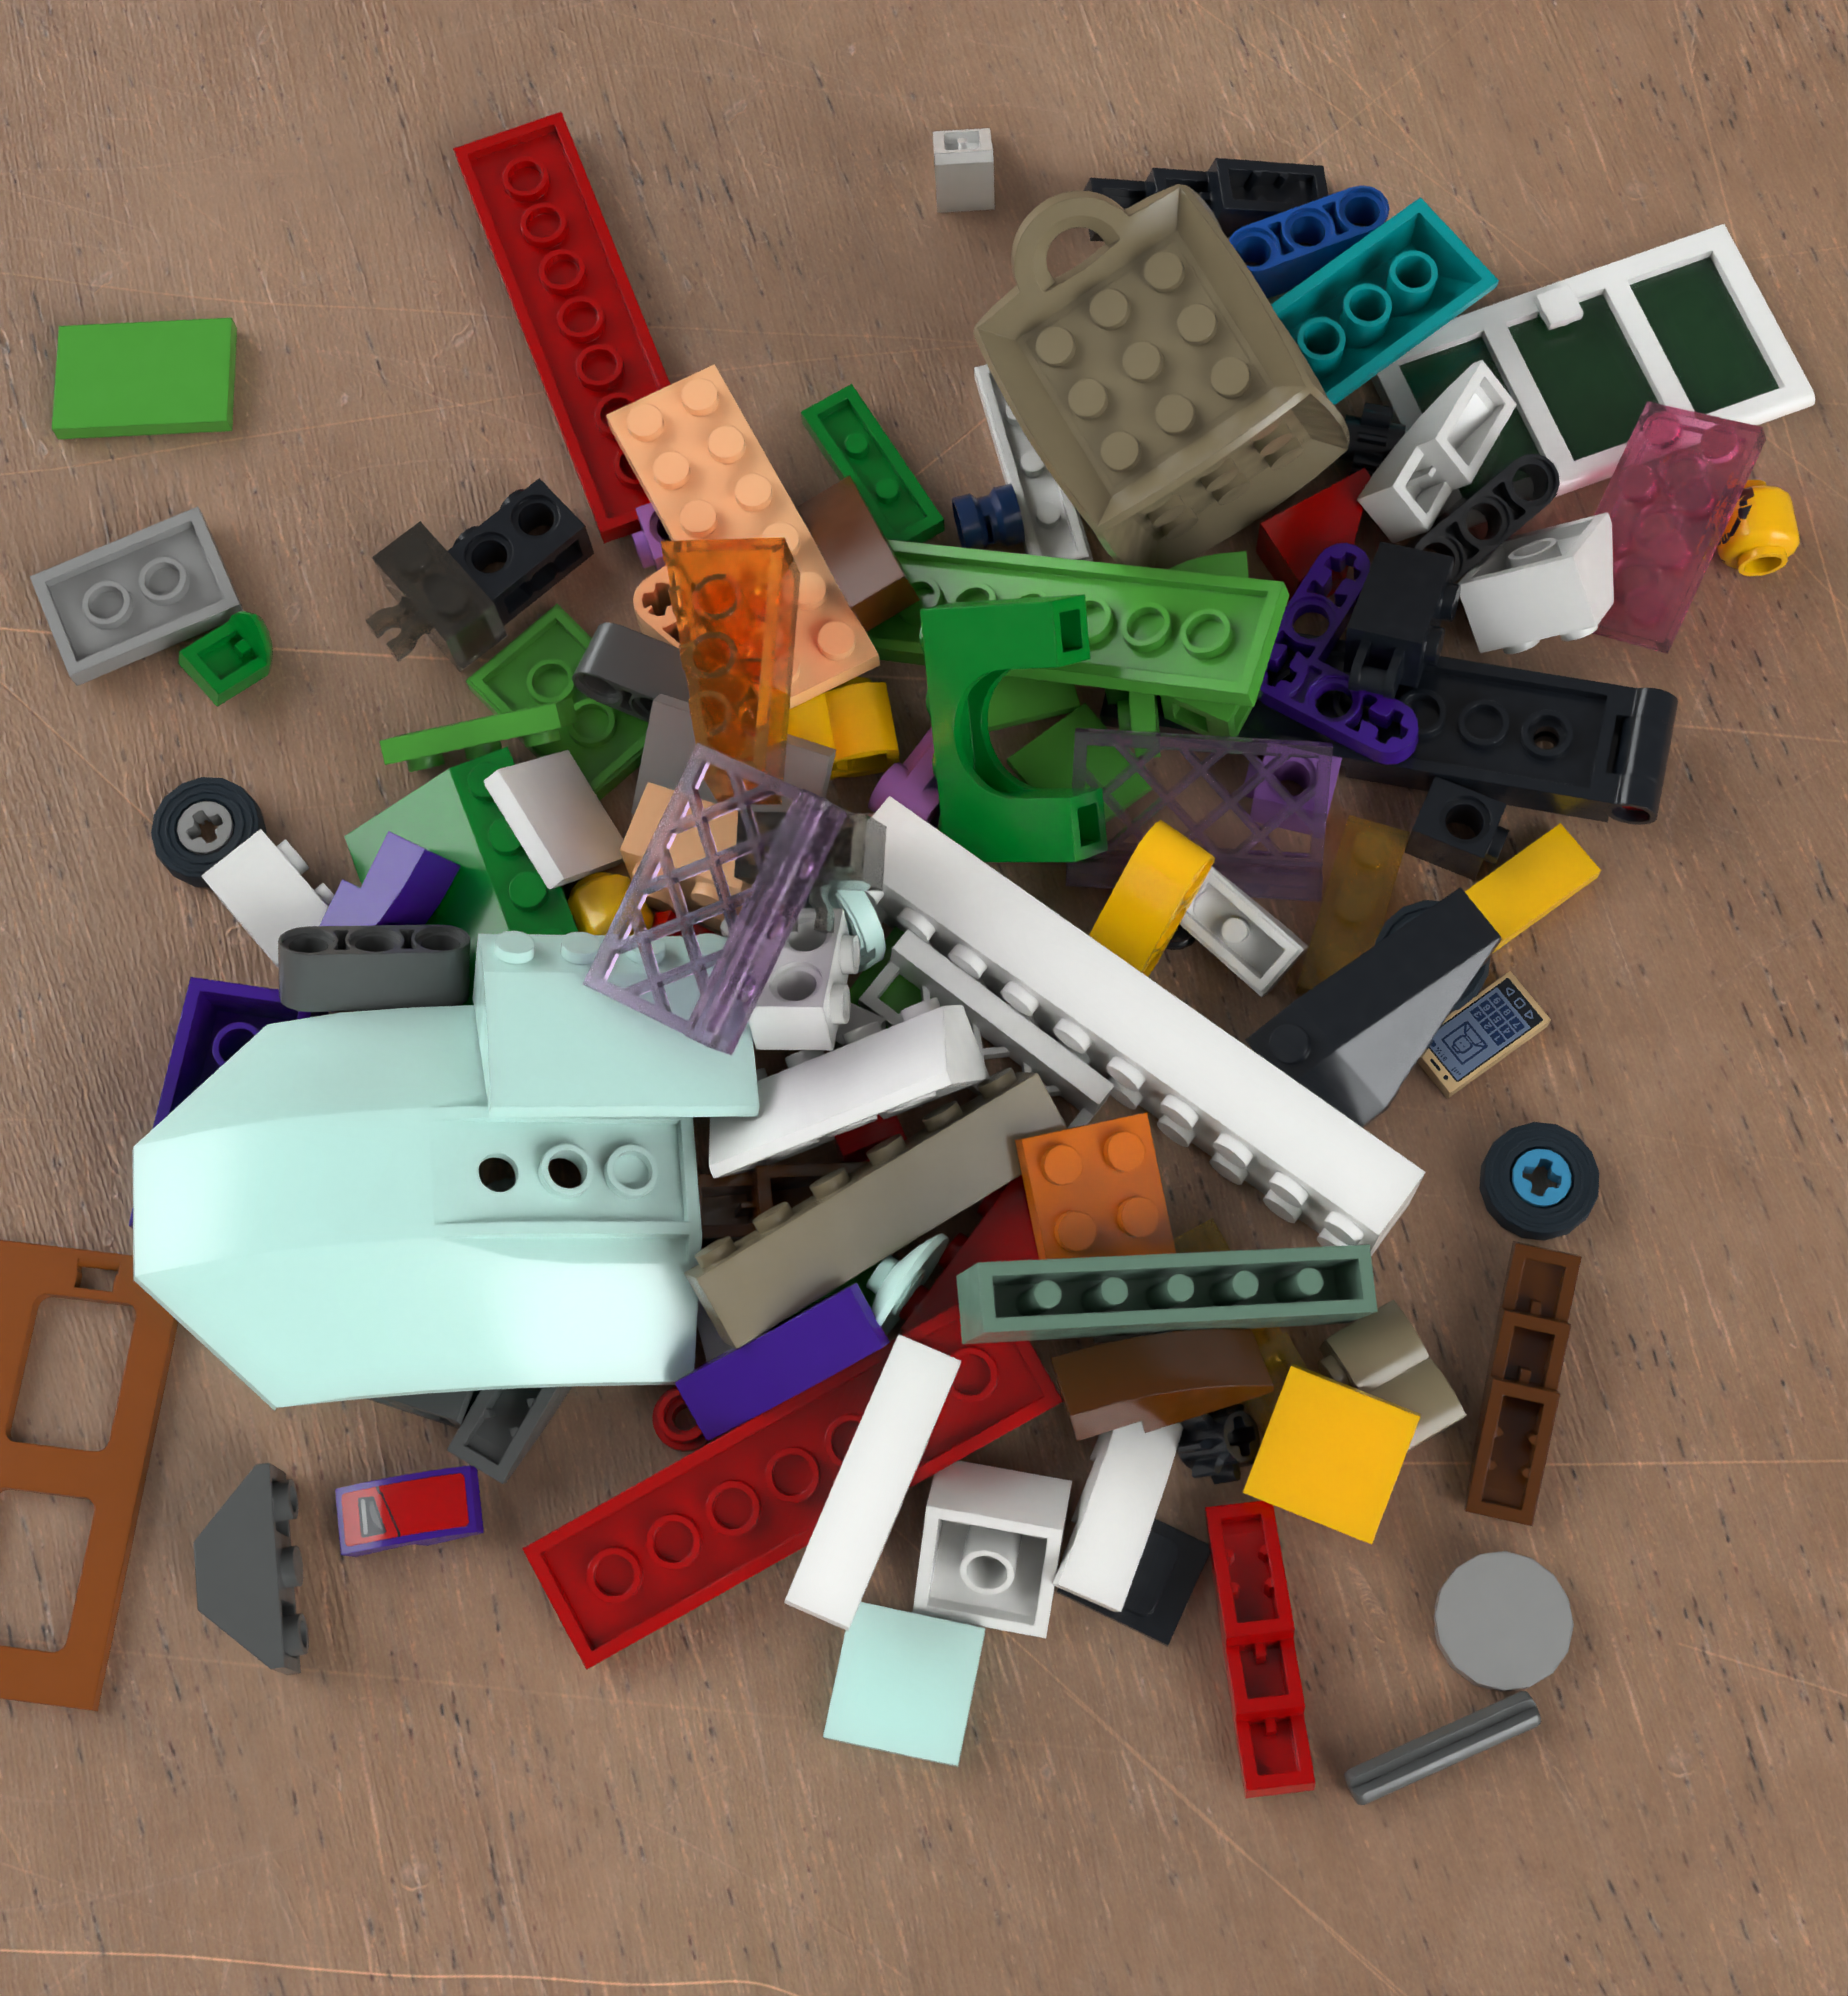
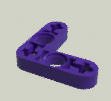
(1314, 677)

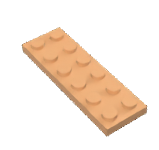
(717, 483)

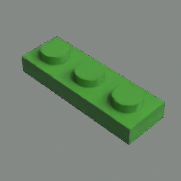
(480, 735)

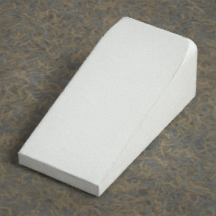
(1242, 933)

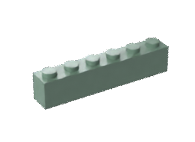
(1164, 1293)

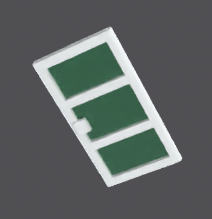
(1594, 348)

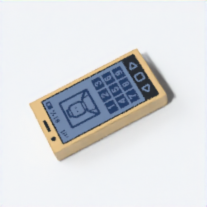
(1482, 1034)

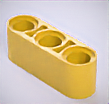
(1152, 896)

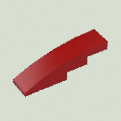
(1259, 1649)

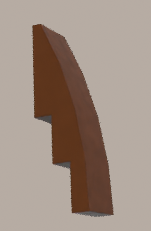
(1522, 1384)

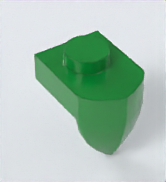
(229, 657)

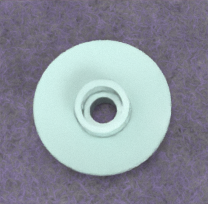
(897, 1280)

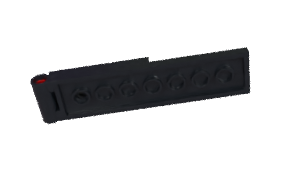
(1483, 733)

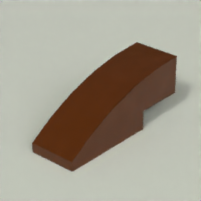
(858, 554)
(735, 1200)
(1159, 1379)

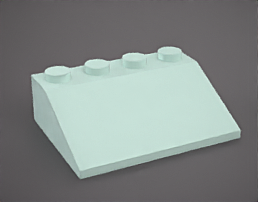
(580, 1054)

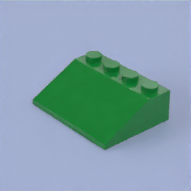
(496, 879)

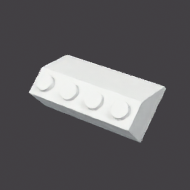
(848, 1087)

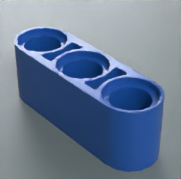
(1323, 223)

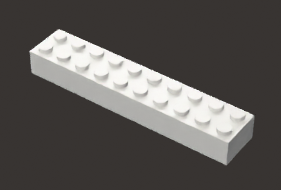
(1144, 1040)

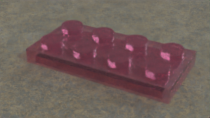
(1669, 515)

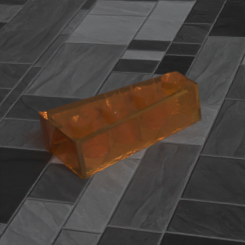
(737, 648)

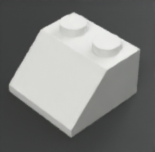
(1541, 586)
(991, 1547)

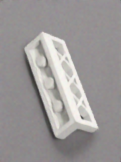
(993, 1020)

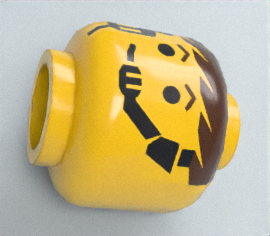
(1760, 531)

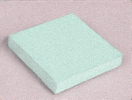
(905, 1684)

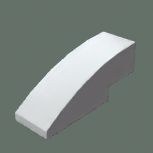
(1438, 454)

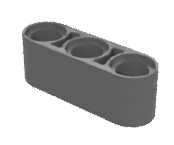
(629, 670)
(373, 967)

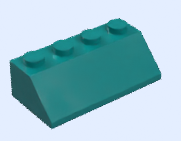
(1382, 298)

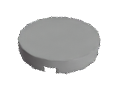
(1503, 1621)

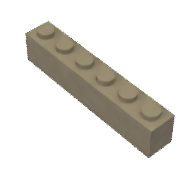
(873, 1210)

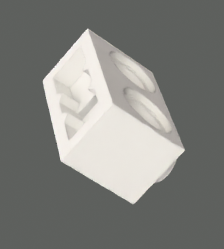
(807, 988)

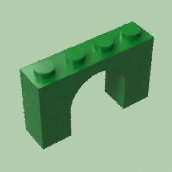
(980, 801)

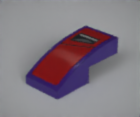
(409, 1510)

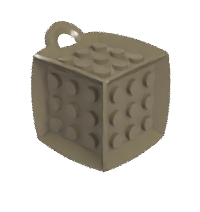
(1156, 377)

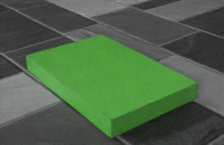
(144, 378)
(540, 671)

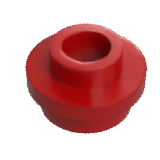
(664, 1424)

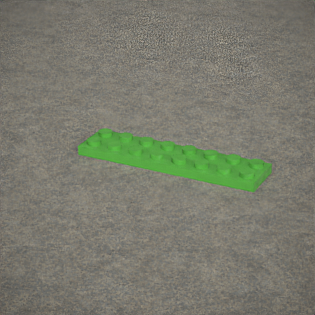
(1145, 624)

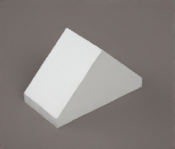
(964, 170)

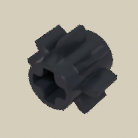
(1371, 437)
(1219, 1444)

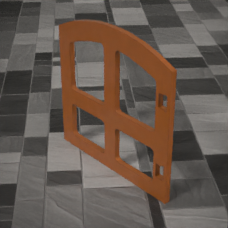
(107, 1477)

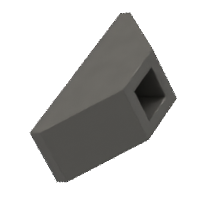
(251, 1570)

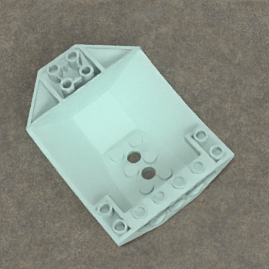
(337, 1236)

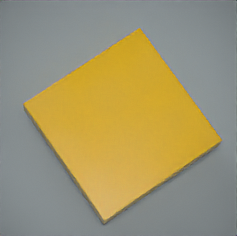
(1332, 1453)

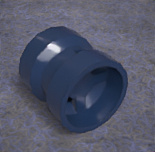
(988, 519)

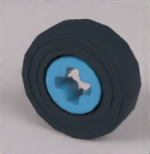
(1510, 1196)

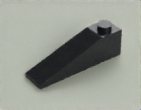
(1379, 1014)

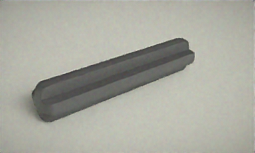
(1442, 1748)

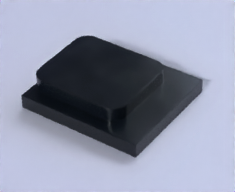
(1160, 1585)

